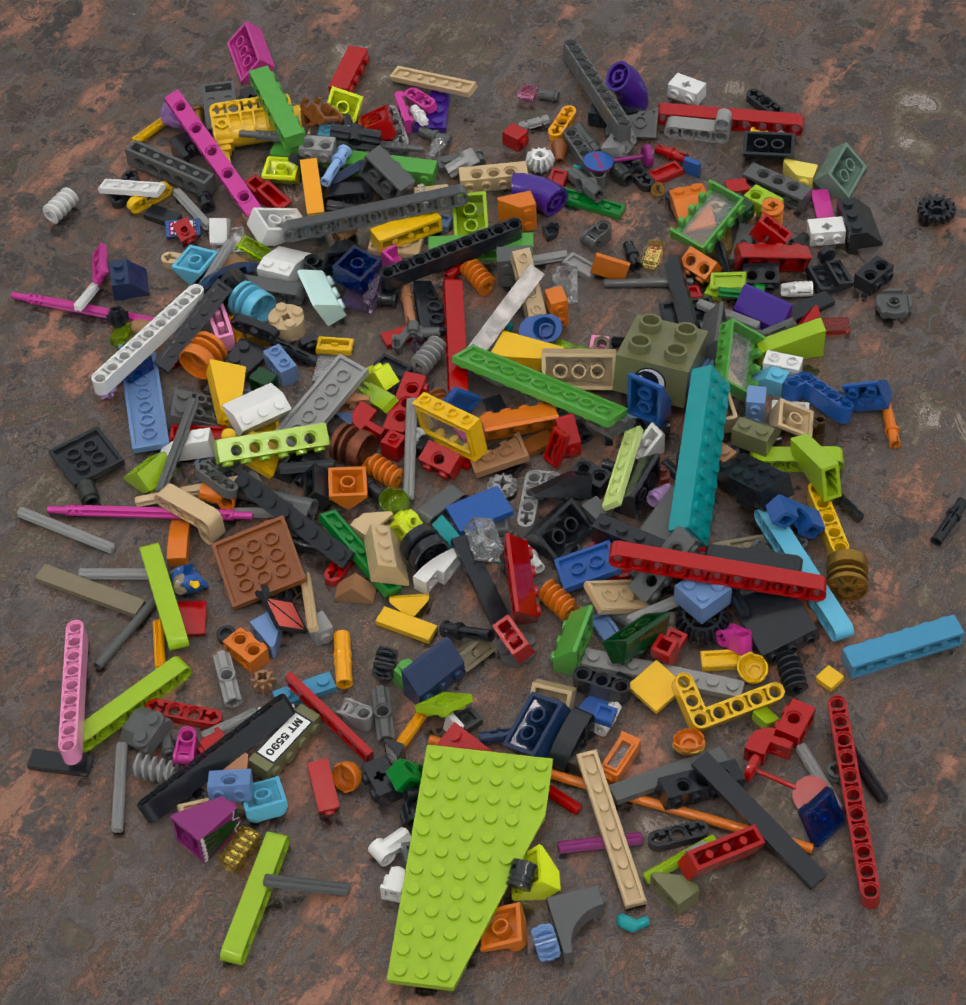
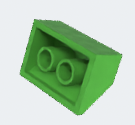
(573, 641)

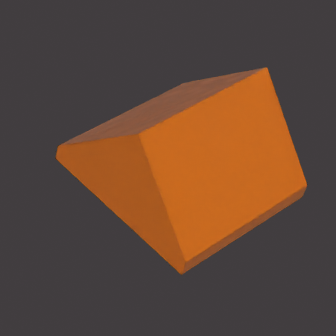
(609, 267)
(347, 485)

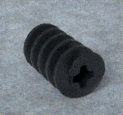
(791, 673)

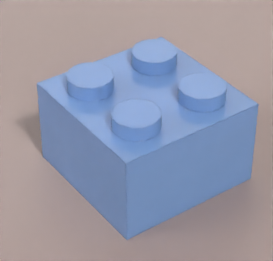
(701, 598)

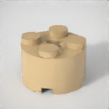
(288, 320)

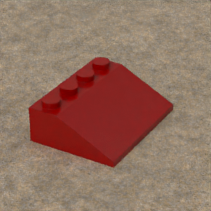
(520, 580)

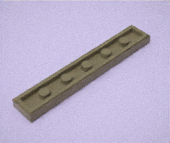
(89, 590)

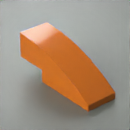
(178, 543)

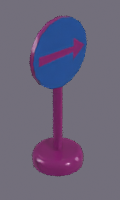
(602, 162)

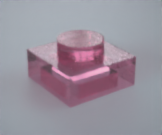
(528, 92)

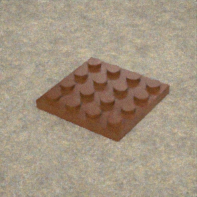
(258, 558)

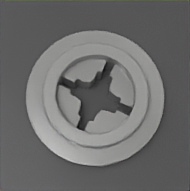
(510, 485)

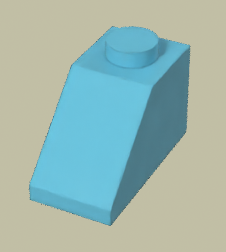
(773, 379)

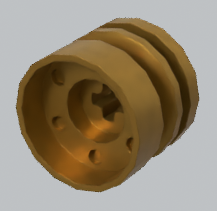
(847, 574)

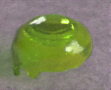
(394, 500)

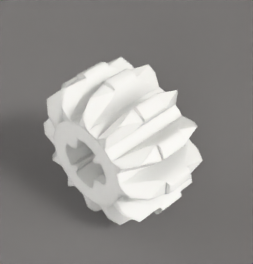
(540, 160)

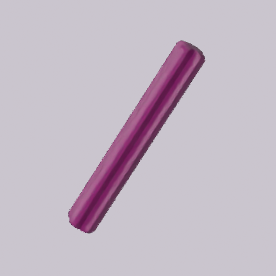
(594, 843)

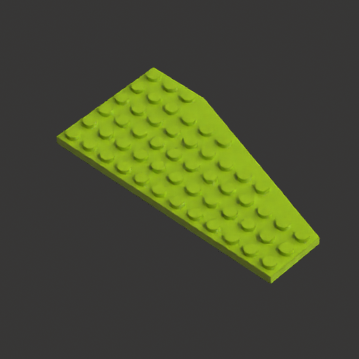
(467, 828)

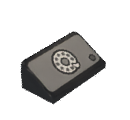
(394, 750)

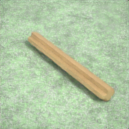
(309, 605)

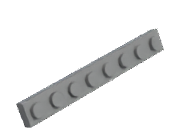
(706, 683)

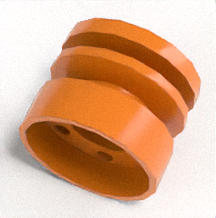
(198, 353)

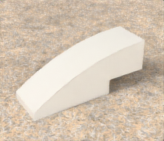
(436, 570)

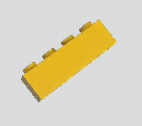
(405, 230)

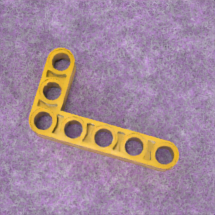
(724, 707)

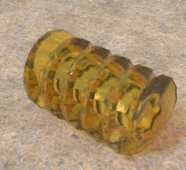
(238, 848)

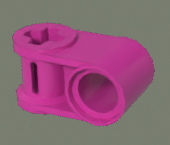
(735, 639)
(185, 750)

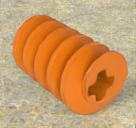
(774, 208)
(478, 276)
(383, 471)
(557, 599)

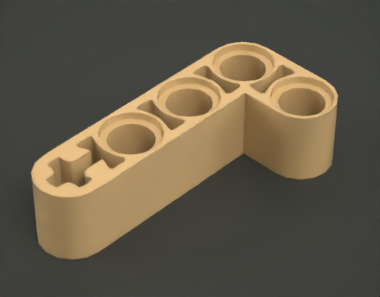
(192, 510)

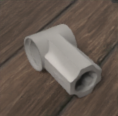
(465, 159)

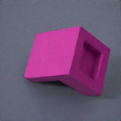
(390, 255)

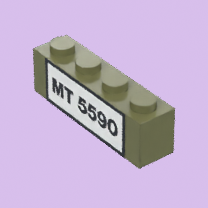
(285, 743)

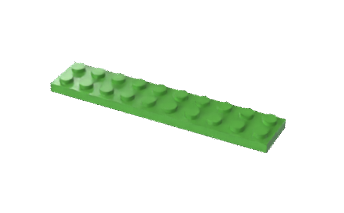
(540, 386)

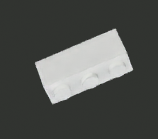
(256, 409)

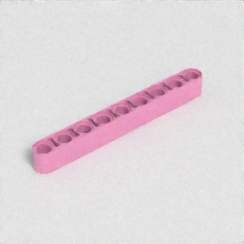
(73, 692)

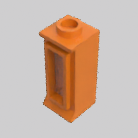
(621, 757)

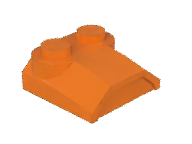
(506, 929)

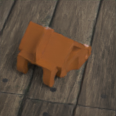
(319, 115)

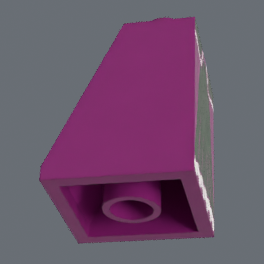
(206, 827)

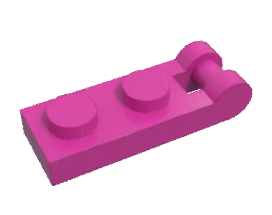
(404, 111)
(99, 264)

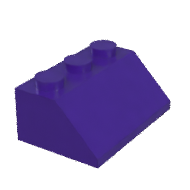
(762, 306)

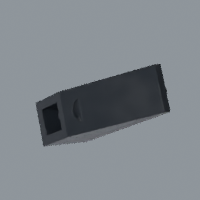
(567, 485)

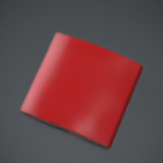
(194, 617)

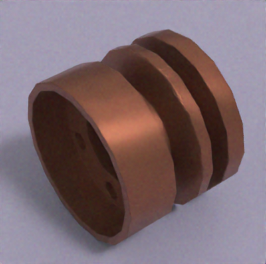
(352, 445)

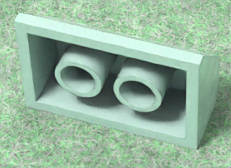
(323, 295)

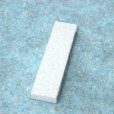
(131, 188)

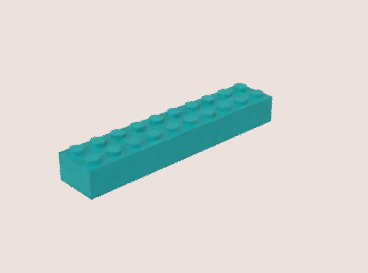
(700, 453)

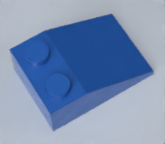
(647, 400)

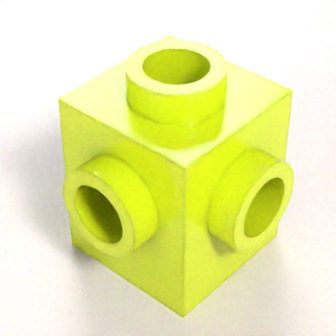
(404, 522)

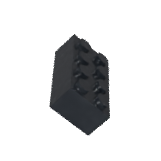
(753, 480)

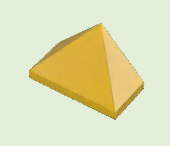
(410, 603)

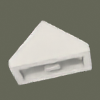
(219, 230)
(651, 442)

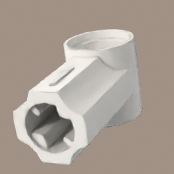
(386, 849)

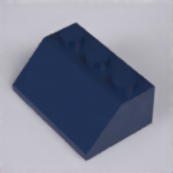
(433, 672)
(537, 726)

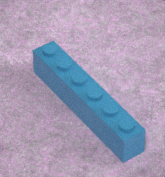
(902, 646)

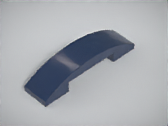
(244, 267)

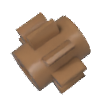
(263, 681)

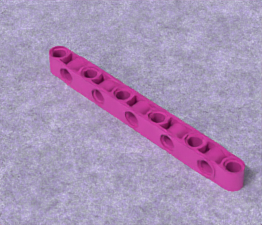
(212, 153)

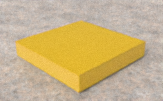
(654, 686)

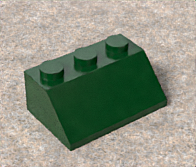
(636, 637)

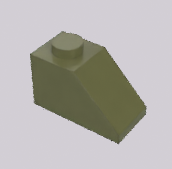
(675, 891)

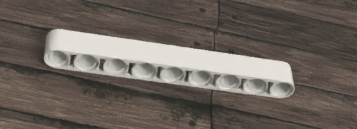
(146, 340)

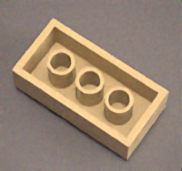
(581, 367)

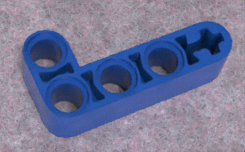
(818, 394)

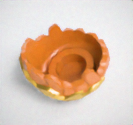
(688, 742)

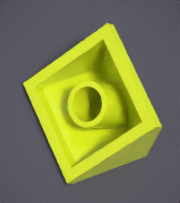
(346, 102)
(280, 171)

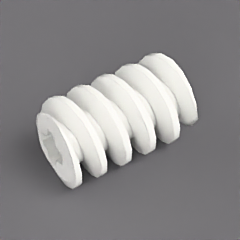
(60, 205)

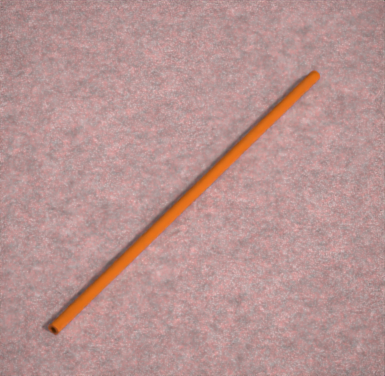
(657, 805)

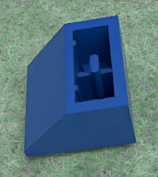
(868, 395)

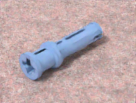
(338, 161)

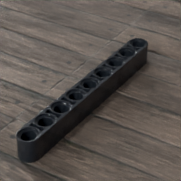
(450, 253)
(215, 758)

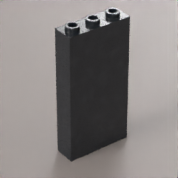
(776, 621)

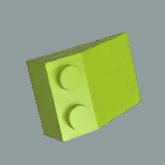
(471, 216)

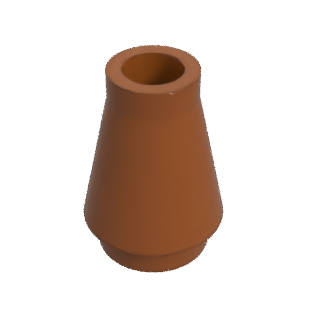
(559, 150)

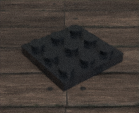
(86, 456)

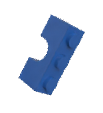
(786, 511)

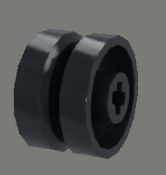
(422, 545)

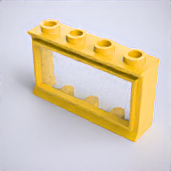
(451, 426)

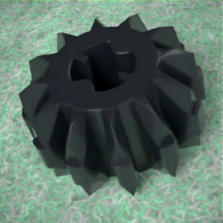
(385, 662)

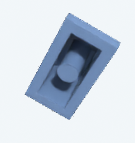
(265, 632)

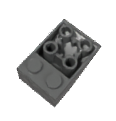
(217, 93)
(205, 412)

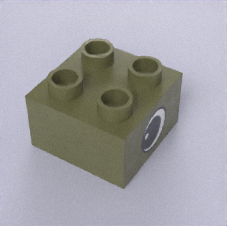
(661, 354)

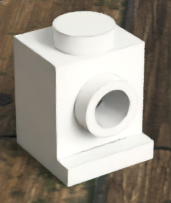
(392, 884)

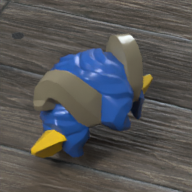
(186, 580)

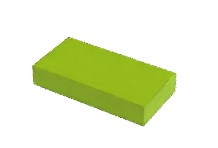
(728, 280)

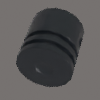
(521, 875)

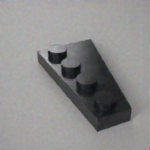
(428, 307)
(244, 354)

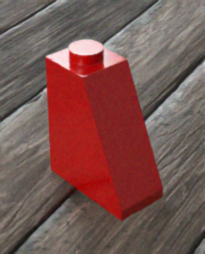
(323, 787)

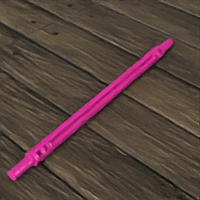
(69, 306)
(135, 512)

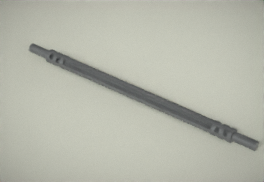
(387, 145)

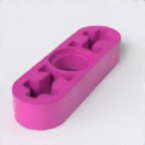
(417, 97)

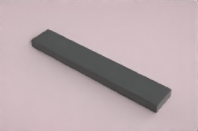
(646, 782)

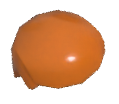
(346, 776)

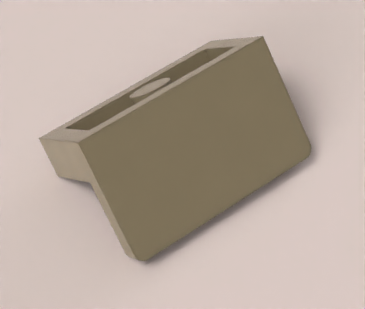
(474, 652)

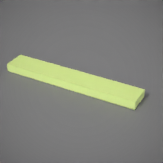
(622, 468)

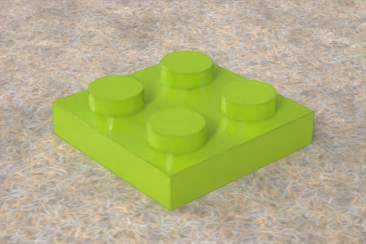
(444, 704)

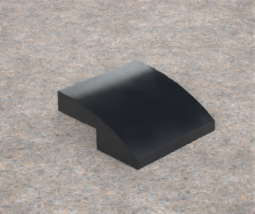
(829, 277)

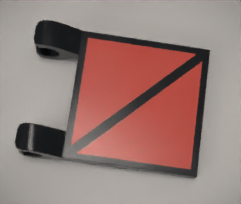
(282, 610)

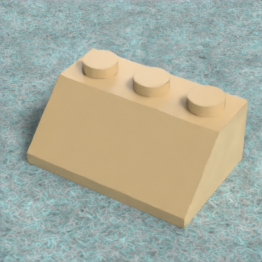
(384, 556)

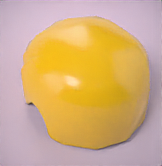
(752, 668)

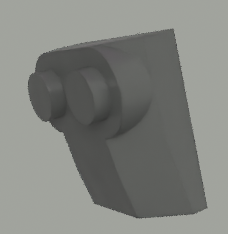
(145, 730)

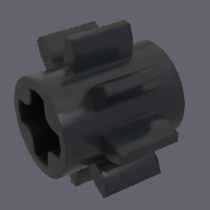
(117, 317)
(407, 814)

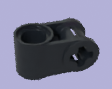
(313, 262)
(388, 297)

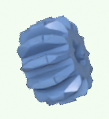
(545, 942)

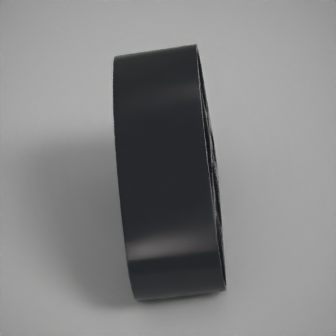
(575, 732)

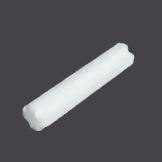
(86, 296)

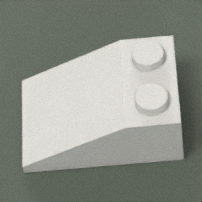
(267, 224)
(282, 264)

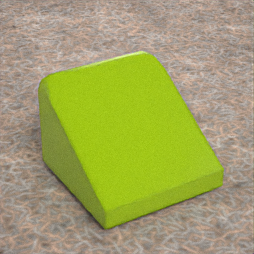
(764, 717)

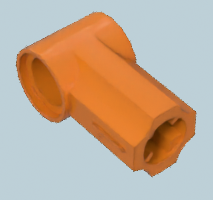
(208, 495)

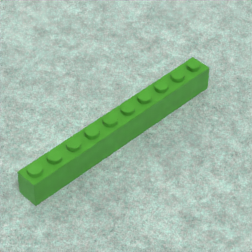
(422, 170)

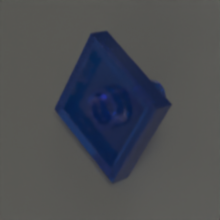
(821, 816)

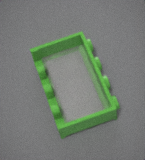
(709, 218)
(736, 356)

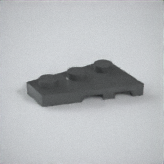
(643, 124)

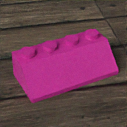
(249, 51)

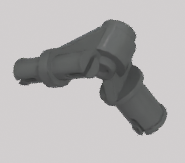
(413, 330)

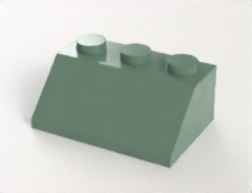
(840, 171)

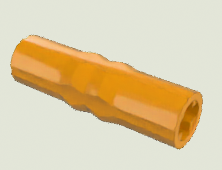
(343, 659)

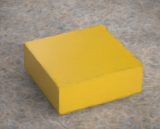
(829, 678)

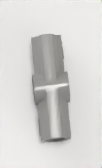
(227, 679)

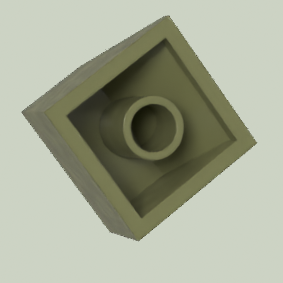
(754, 435)

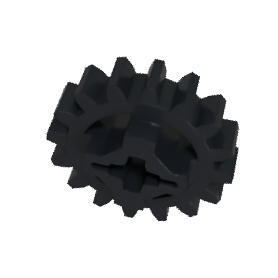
(936, 209)

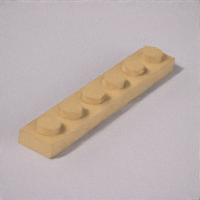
(433, 81)

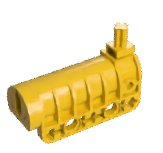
(227, 125)

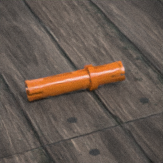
(891, 429)

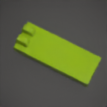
(379, 397)

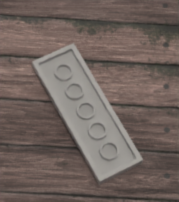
(326, 395)

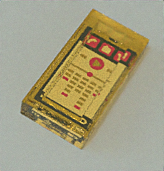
(653, 254)

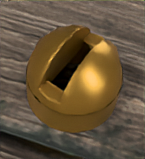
(654, 189)

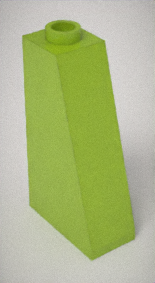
(802, 341)
(817, 466)

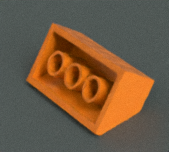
(523, 419)

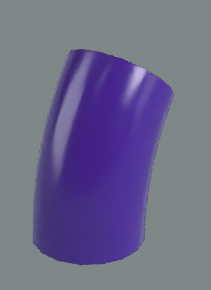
(627, 85)
(548, 195)

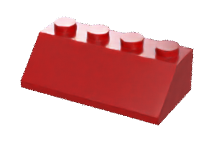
(790, 257)

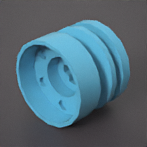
(251, 301)

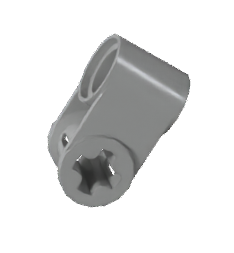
(356, 715)

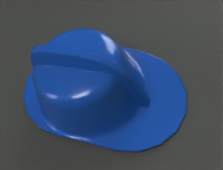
(541, 327)

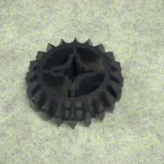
(701, 632)

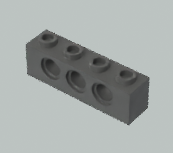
(793, 192)
(641, 584)

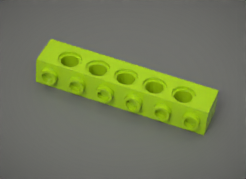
(316, 432)

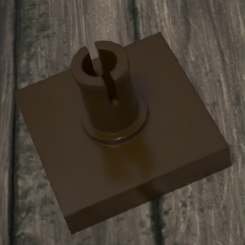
(825, 431)

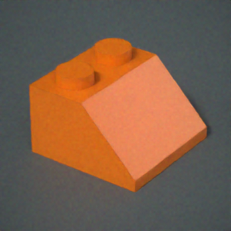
(518, 206)

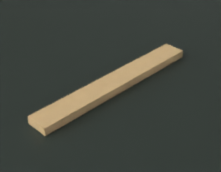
(611, 829)

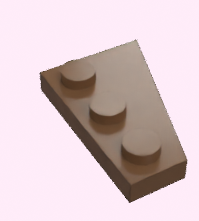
(505, 456)

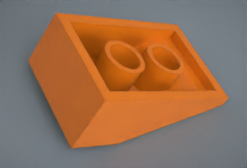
(684, 196)

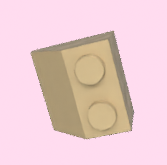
(556, 691)

